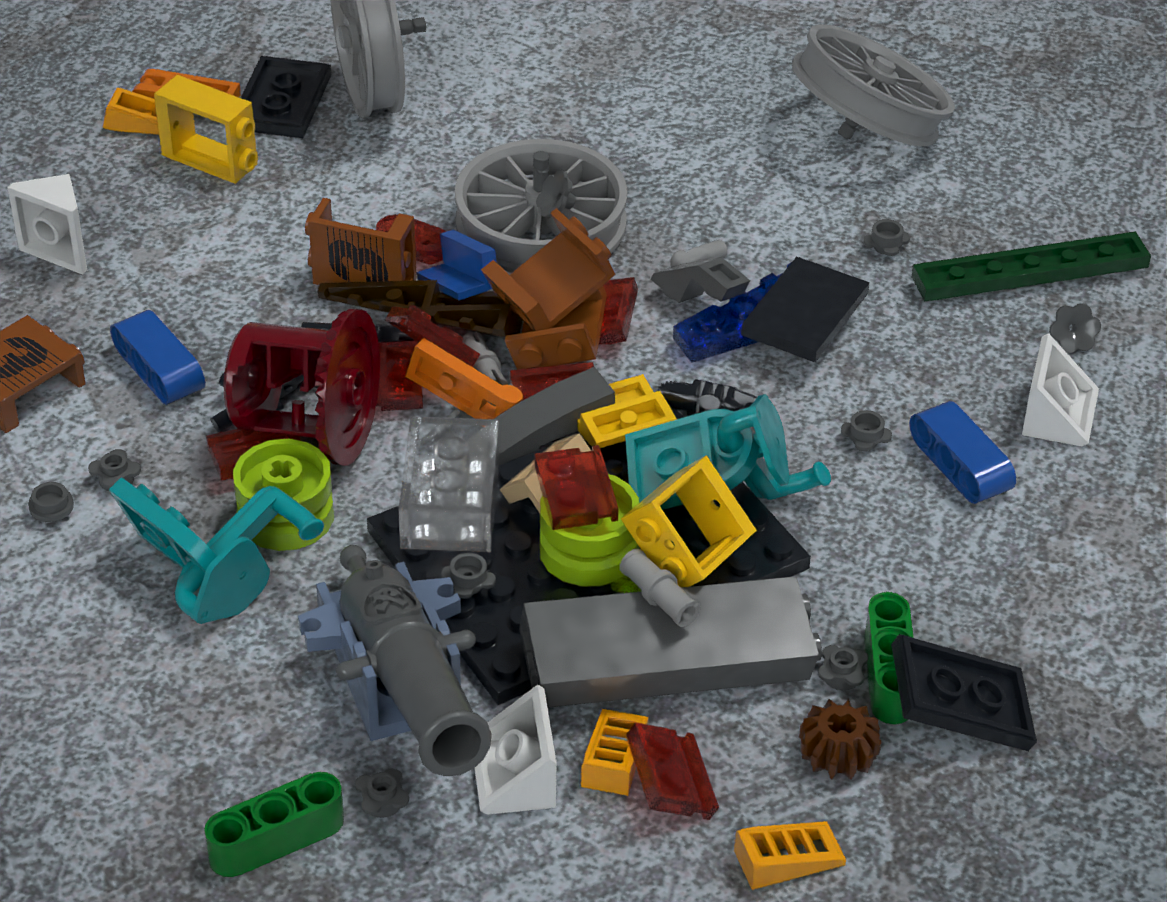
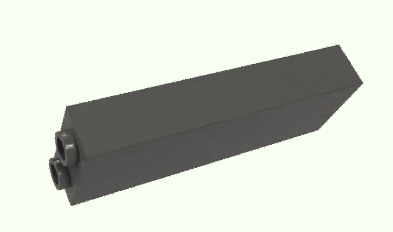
(632, 650)

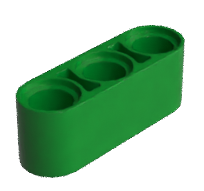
(886, 619)
(274, 824)

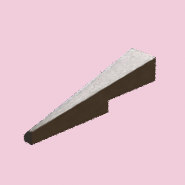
(477, 313)

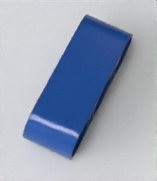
(157, 357)
(962, 452)

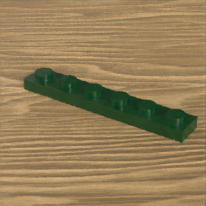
(1030, 266)

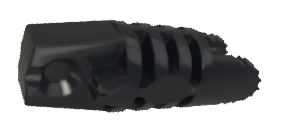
(704, 396)

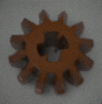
(840, 739)

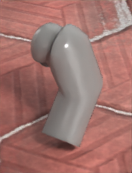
(703, 252)

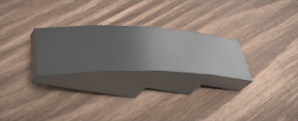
(551, 413)

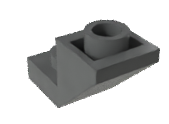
(691, 279)

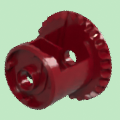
(337, 360)

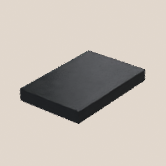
(285, 94)
(805, 309)
(963, 693)

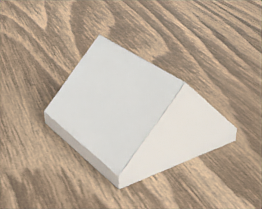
(48, 221)
(1059, 398)
(521, 759)

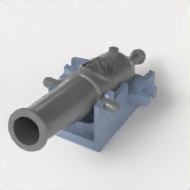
(401, 659)

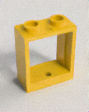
(177, 134)
(722, 526)

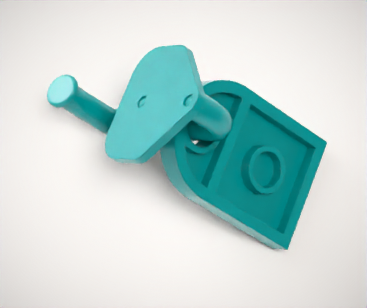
(730, 446)
(230, 564)

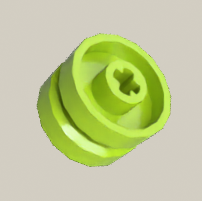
(297, 471)
(589, 552)

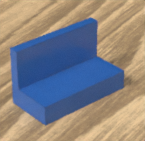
(461, 272)

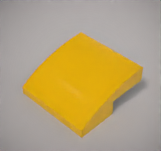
(634, 410)

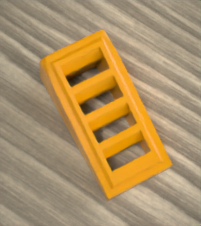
(131, 113)
(609, 775)
(777, 868)

